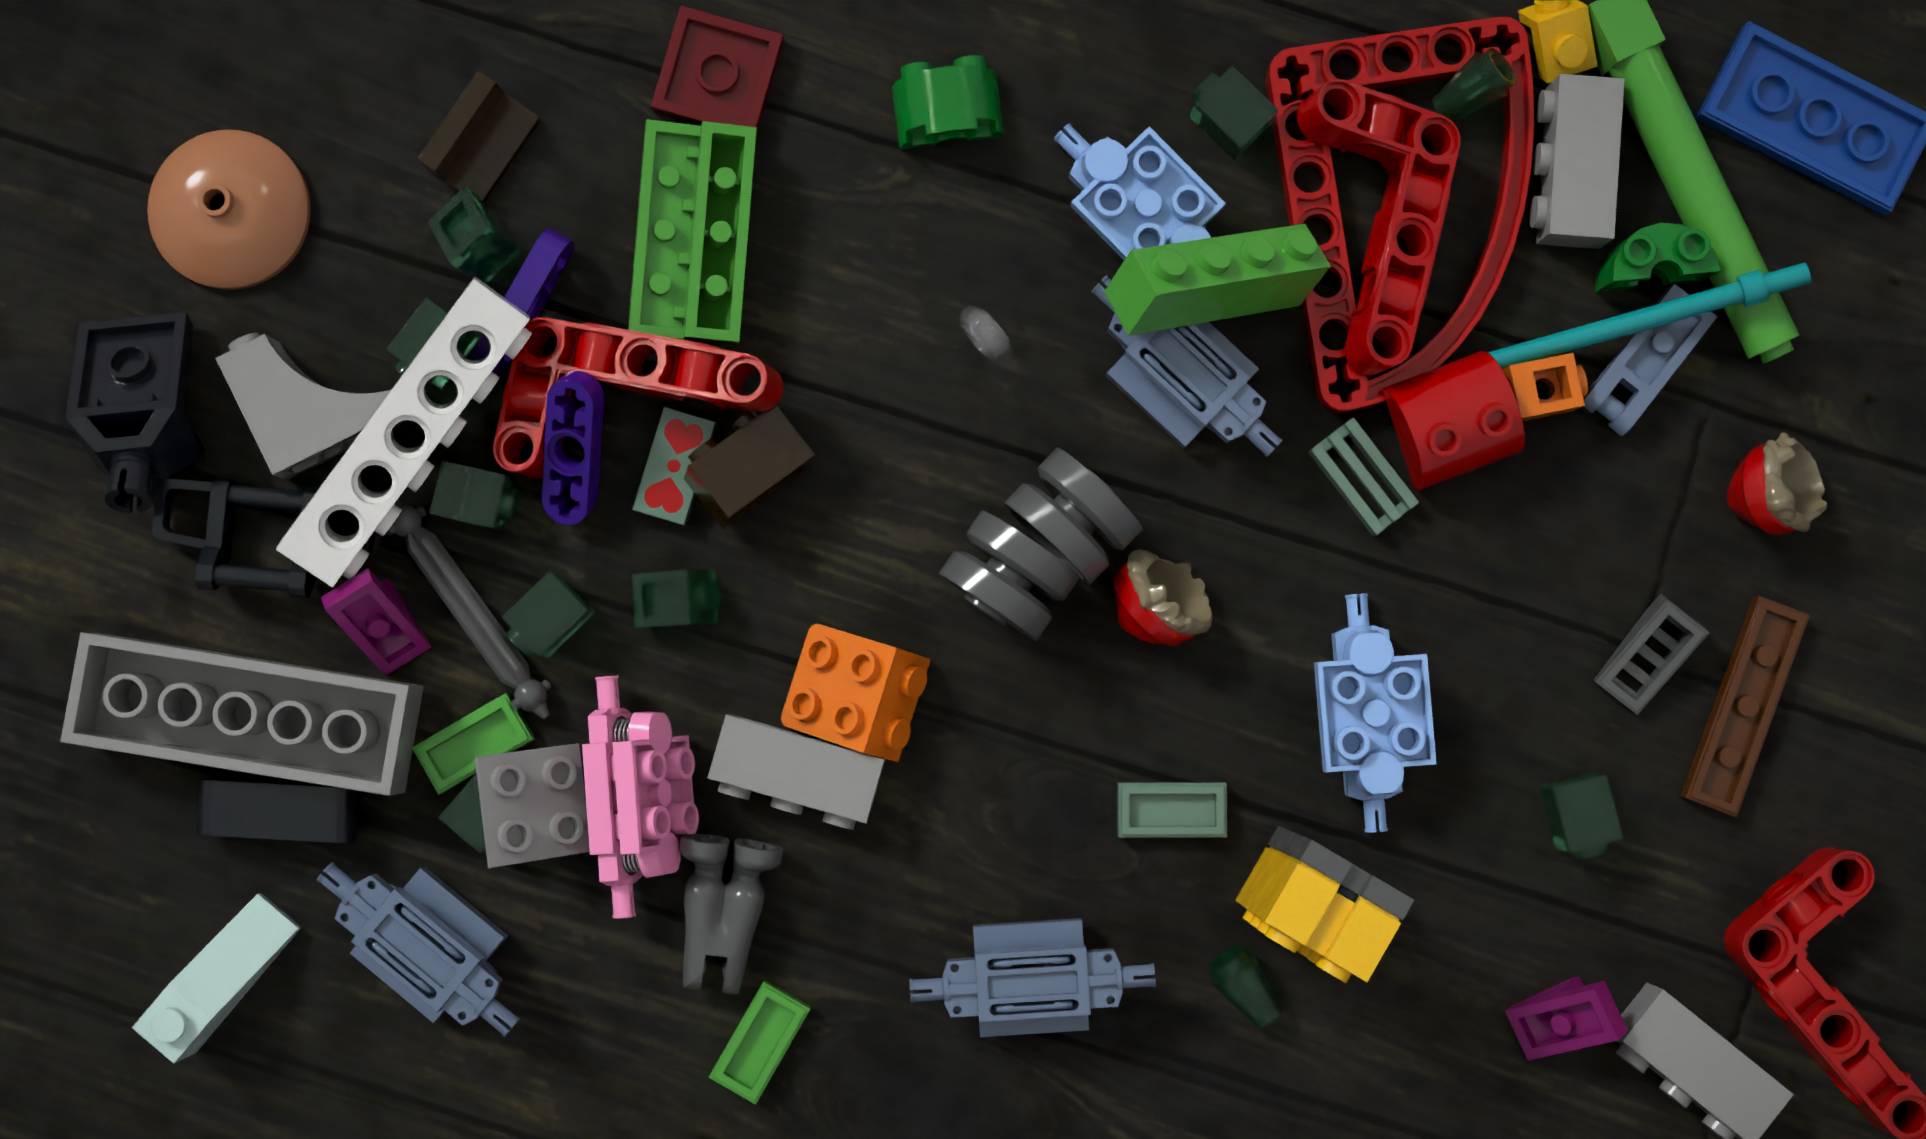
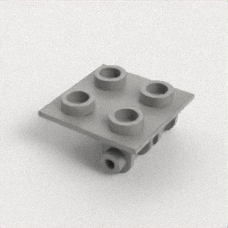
(532, 804)

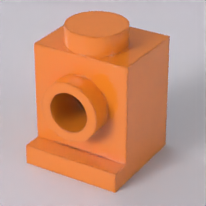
(1563, 377)

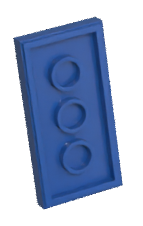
(1816, 118)

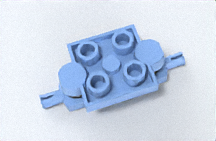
(1138, 192)
(1372, 712)

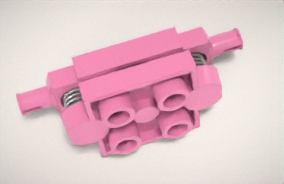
(635, 794)

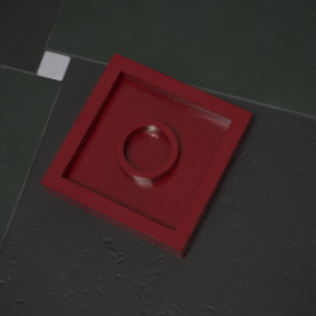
(717, 70)

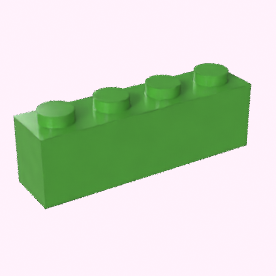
(1215, 278)

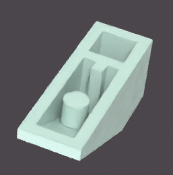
(216, 980)

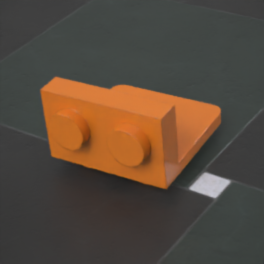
(855, 692)

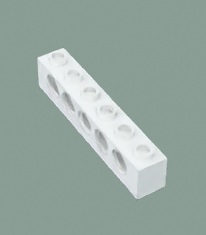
(310, 538)

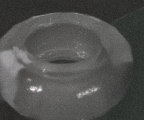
(985, 334)

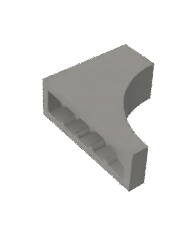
(287, 411)

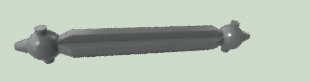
(470, 611)

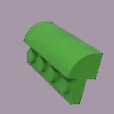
(692, 231)

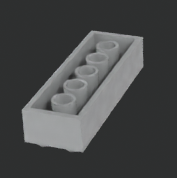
(242, 714)

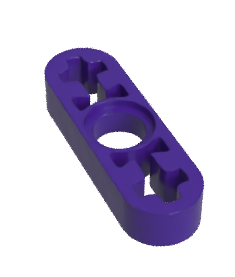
(533, 284)
(588, 431)

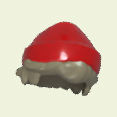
(1777, 487)
(1160, 600)

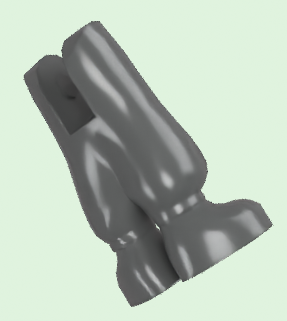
(723, 916)

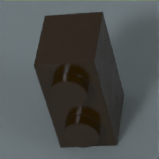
(747, 465)

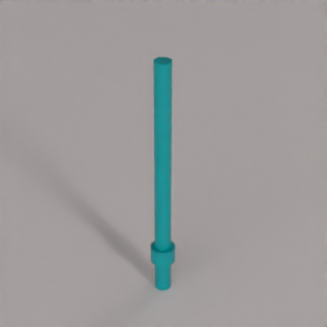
(1749, 289)

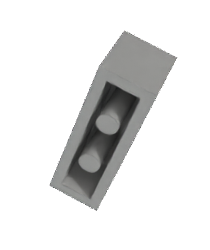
(1578, 161)
(795, 771)
(1699, 1066)

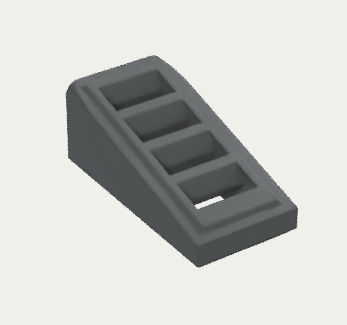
(1679, 650)

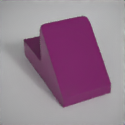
(376, 620)
(1566, 1019)

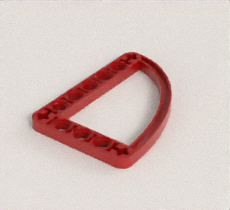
(1324, 203)

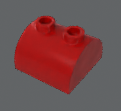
(1455, 419)

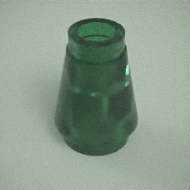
(1477, 84)
(1244, 984)

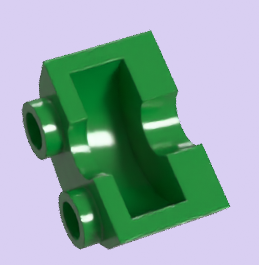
(947, 103)
(1665, 249)

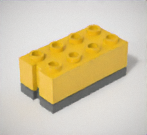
(1322, 906)

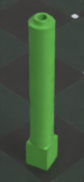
(1629, 48)

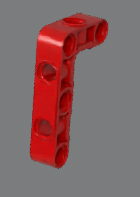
(1411, 208)
(617, 359)
(1789, 917)

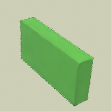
(490, 730)
(760, 1042)

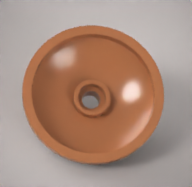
(255, 228)

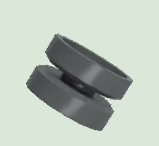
(1080, 508)
(1004, 582)

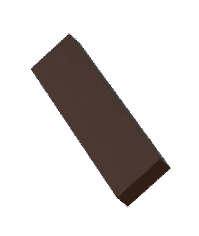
(1744, 706)

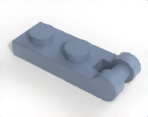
(1645, 366)

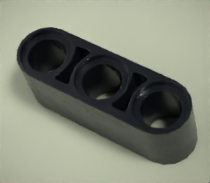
(277, 810)

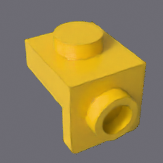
(1560, 37)

